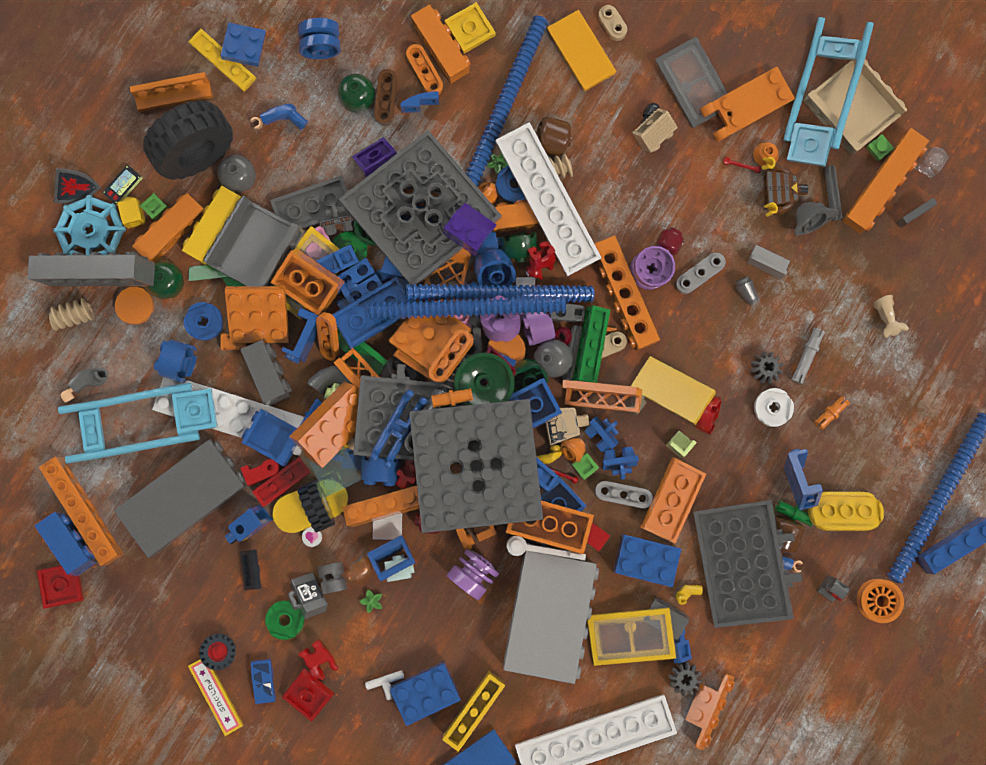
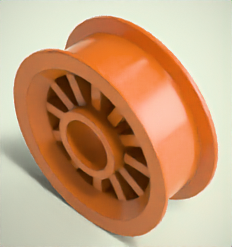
(897, 604)

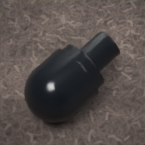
(649, 110)

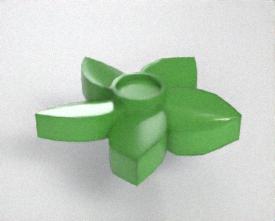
(497, 162)
(371, 601)

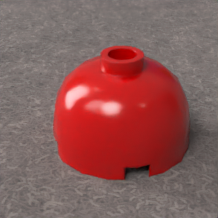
(709, 416)

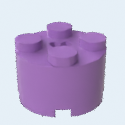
(501, 327)
(537, 327)

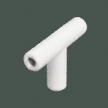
(385, 682)

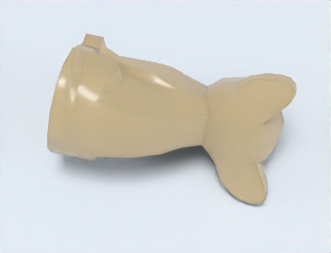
(885, 308)

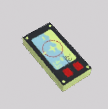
(122, 185)

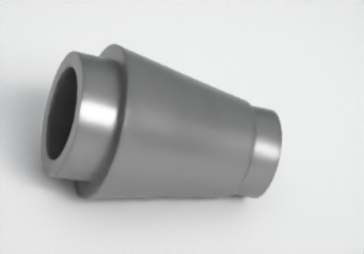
(747, 290)

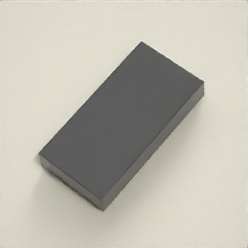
(917, 212)

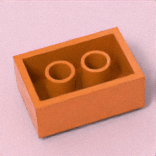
(307, 281)

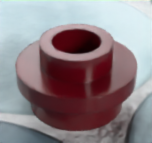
(568, 335)

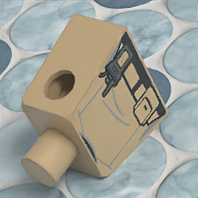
(565, 425)

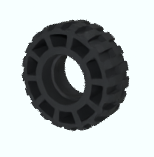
(187, 139)

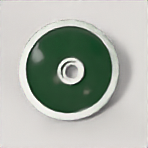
(492, 368)

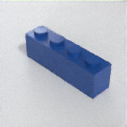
(953, 546)

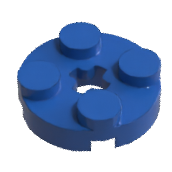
(504, 187)
(193, 317)

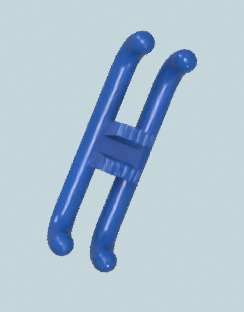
(396, 428)

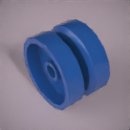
(319, 38)

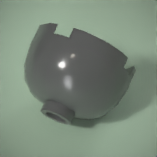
(236, 173)
(554, 357)

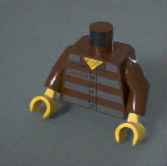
(780, 188)

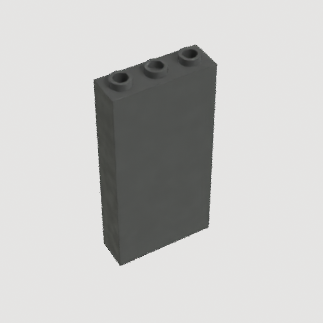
(181, 498)

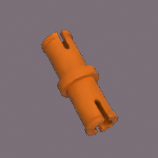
(452, 397)
(831, 412)

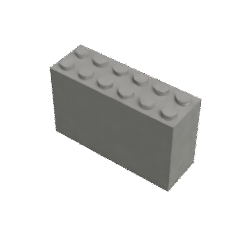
(550, 616)

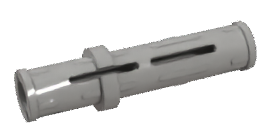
(808, 355)

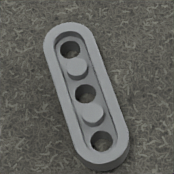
(694, 278)
(631, 499)

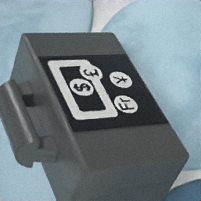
(308, 596)

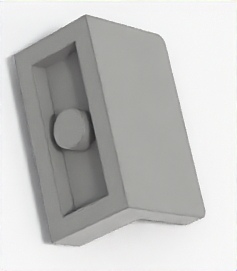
(768, 262)

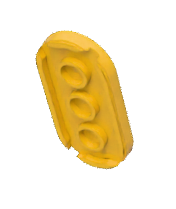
(847, 512)
(290, 514)

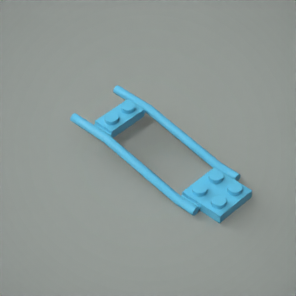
(810, 142)
(192, 413)

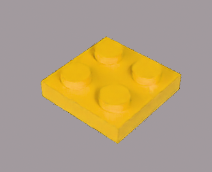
(470, 27)

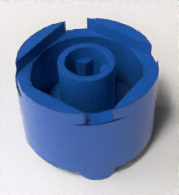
(494, 268)
(176, 360)
(376, 471)

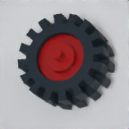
(217, 652)

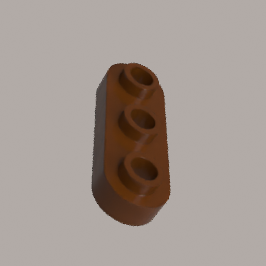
(385, 89)

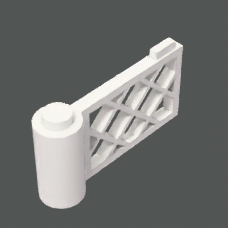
(517, 545)

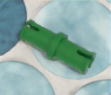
(793, 512)

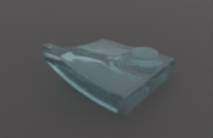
(337, 473)

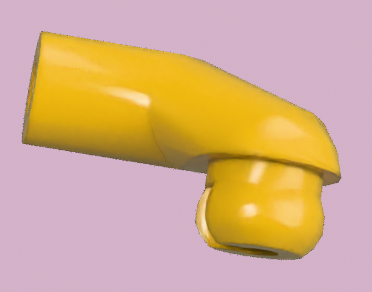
(551, 457)
(686, 591)

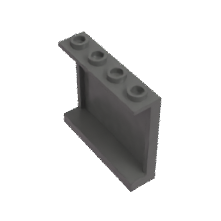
(253, 244)

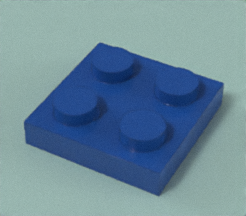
(243, 44)

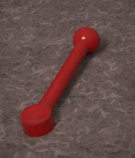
(727, 161)
(574, 479)

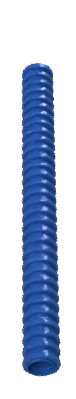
(507, 97)
(477, 292)
(467, 307)
(939, 499)

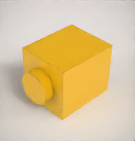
(131, 212)

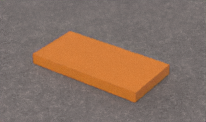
(673, 500)

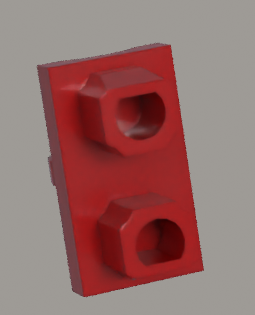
(407, 474)

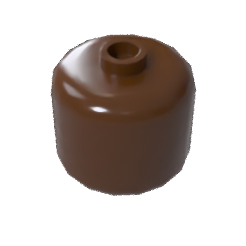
(554, 135)
(790, 526)

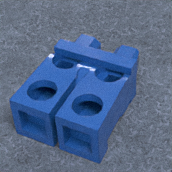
(358, 282)

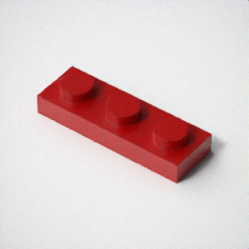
(281, 482)

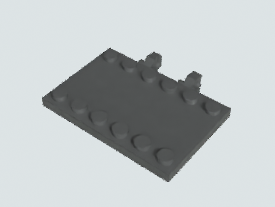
(377, 403)
(745, 564)

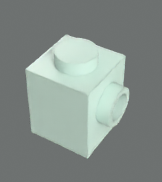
(404, 574)

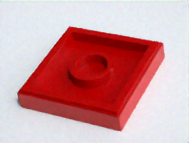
(58, 587)
(308, 695)

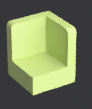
(680, 444)

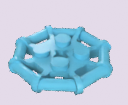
(89, 217)

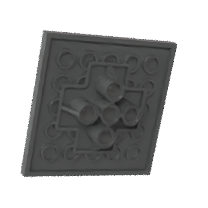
(379, 201)
(502, 433)

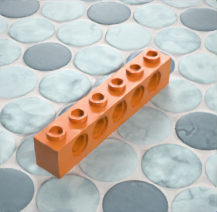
(611, 248)
(81, 510)

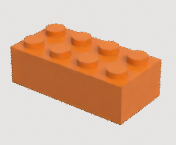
(329, 426)
(559, 528)

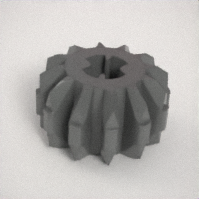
(772, 372)
(691, 681)

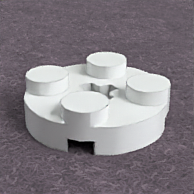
(781, 400)

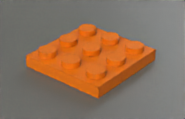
(257, 314)
(426, 337)

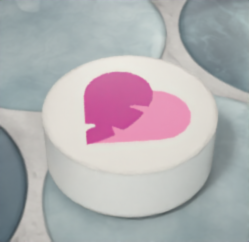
(311, 538)

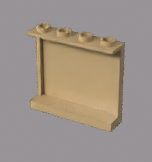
(871, 110)

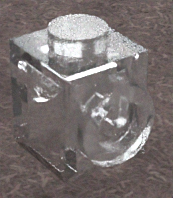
(932, 161)

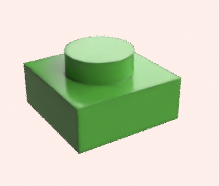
(879, 147)
(153, 206)
(585, 466)

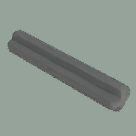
(833, 191)
(573, 345)

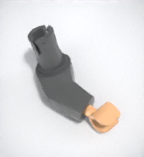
(85, 378)

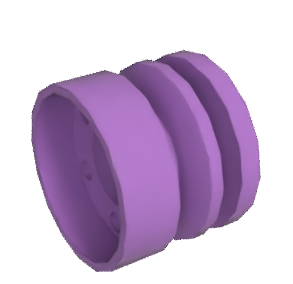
(659, 260)
(472, 574)

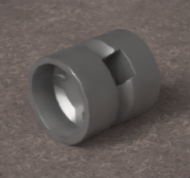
(335, 584)

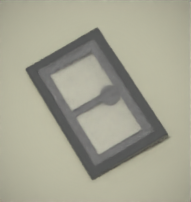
(691, 79)

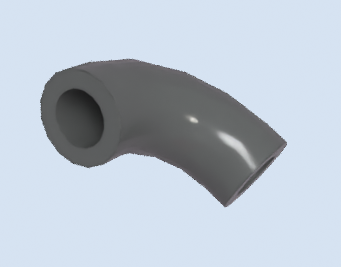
(327, 377)

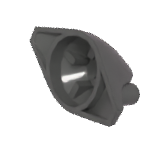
(812, 216)

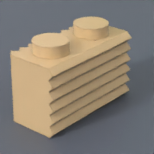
(655, 130)

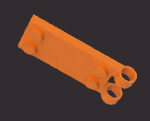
(749, 102)

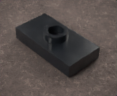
(250, 569)

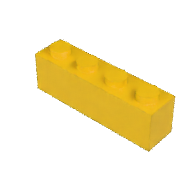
(210, 224)
(473, 711)

